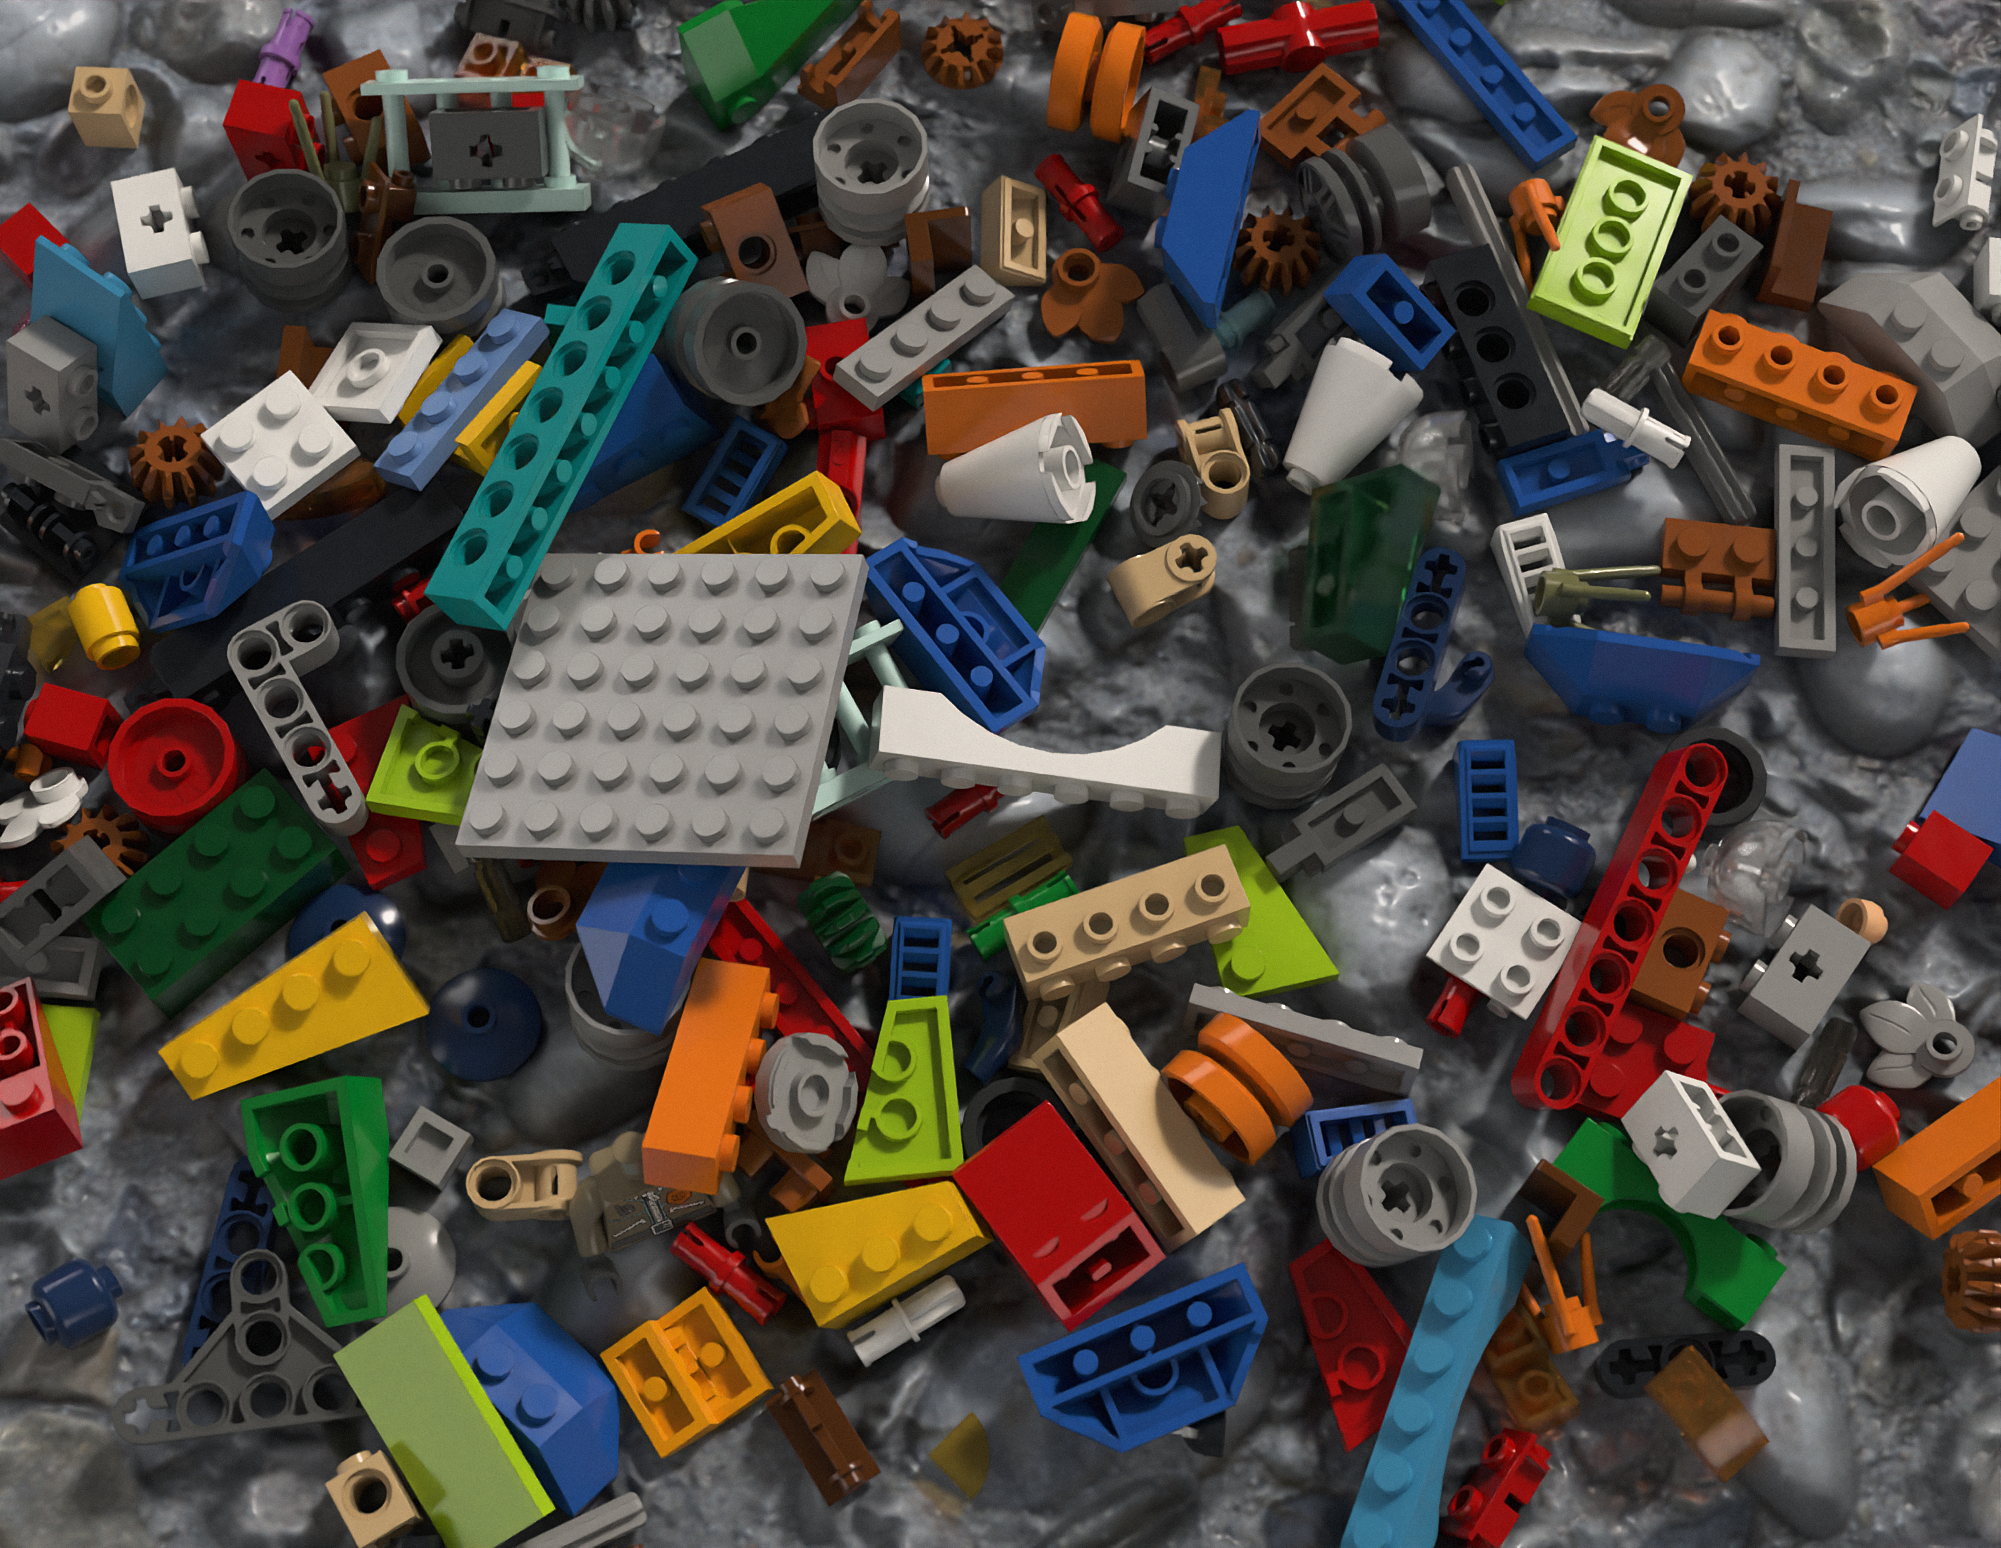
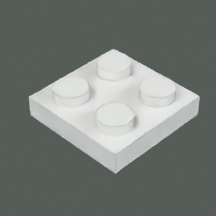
(374, 370)
(280, 444)

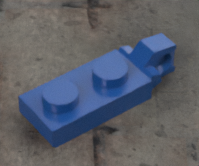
(1566, 470)

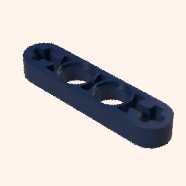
(1415, 642)
(220, 1258)

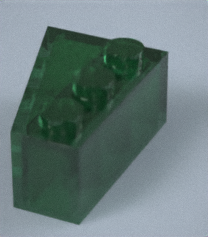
(1362, 560)

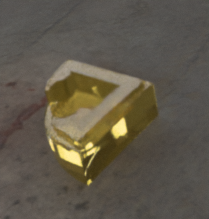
(53, 634)
(964, 1456)

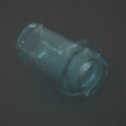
(1244, 319)

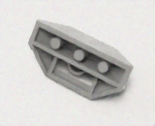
(1930, 339)

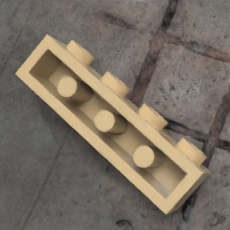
(1127, 923)
(1138, 1127)

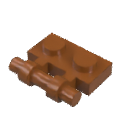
(1310, 113)
(1717, 555)

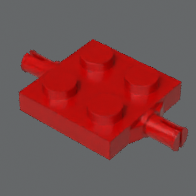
(1636, 1056)

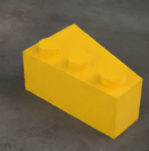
(876, 1247)

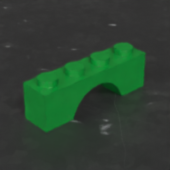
(1724, 1268)

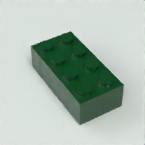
(216, 893)

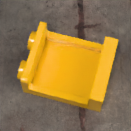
(487, 431)

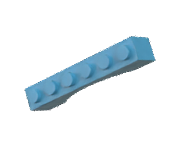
(1465, 1304)

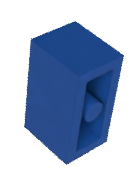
(1388, 312)

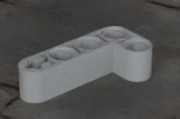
(304, 727)

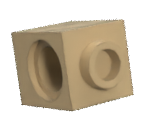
(106, 107)
(396, 1516)

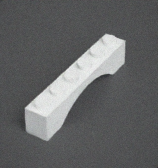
(929, 737)

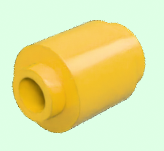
(105, 626)

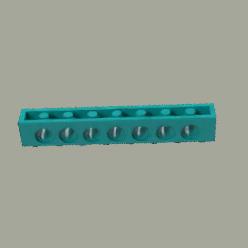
(561, 427)

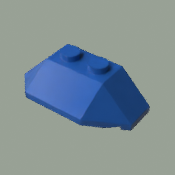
(1208, 212)
(197, 561)
(958, 632)
(1636, 676)
(649, 933)
(1152, 1363)
(547, 1394)

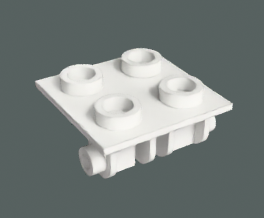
(1505, 942)

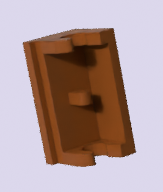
(853, 59)

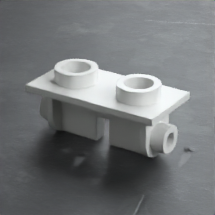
(1965, 155)

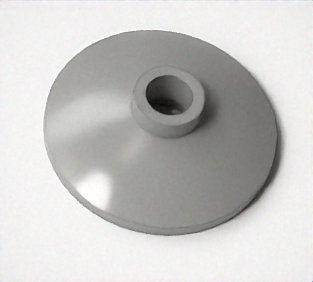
(427, 1262)

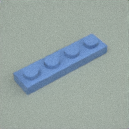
(476, 378)

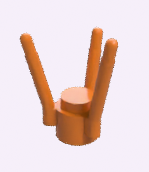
(1535, 213)
(1878, 616)
(1566, 1321)

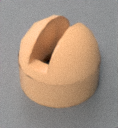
(1863, 918)

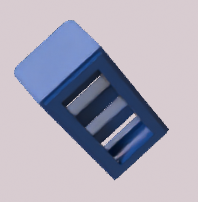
(729, 449)
(1479, 754)
(920, 930)
(1317, 1134)

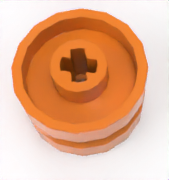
(1088, 76)
(1237, 1088)

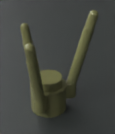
(337, 174)
(1566, 592)

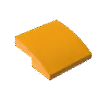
(686, 1372)

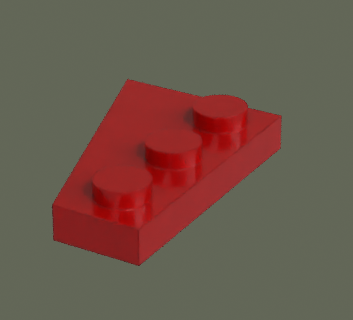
(1353, 1337)

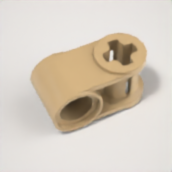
(1216, 455)
(1156, 584)
(532, 1185)

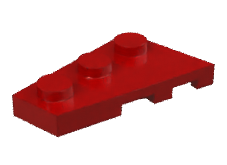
(387, 844)

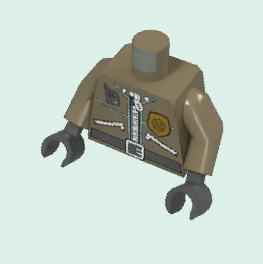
(620, 1210)

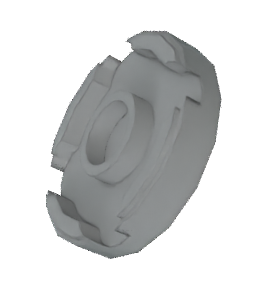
(805, 1093)

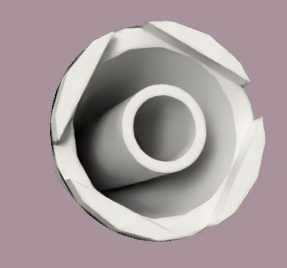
(1346, 413)
(1023, 475)
(1899, 500)

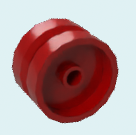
(175, 764)

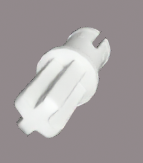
(1634, 427)
(906, 1319)

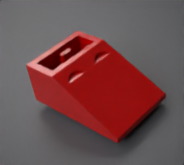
(35, 1097)
(1058, 1216)

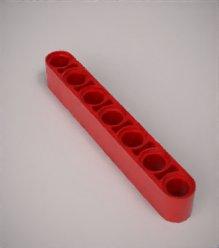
(1597, 940)

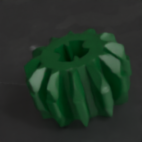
(842, 922)

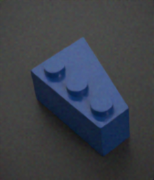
(653, 429)

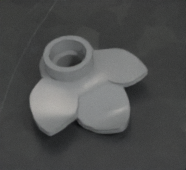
(1908, 1037)

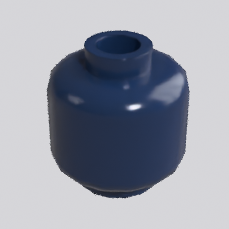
(1554, 859)
(74, 1303)

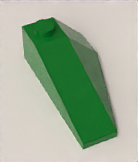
(747, 52)
(329, 1177)

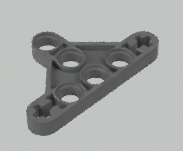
(235, 1373)

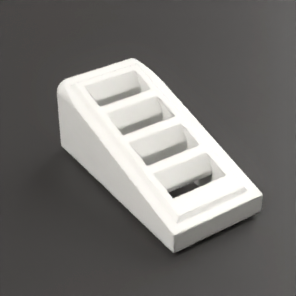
(1546, 549)

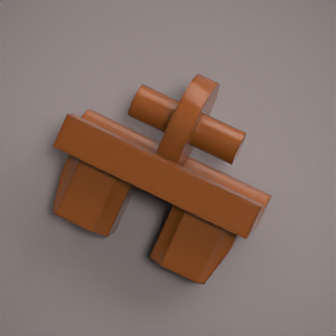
(804, 1178)

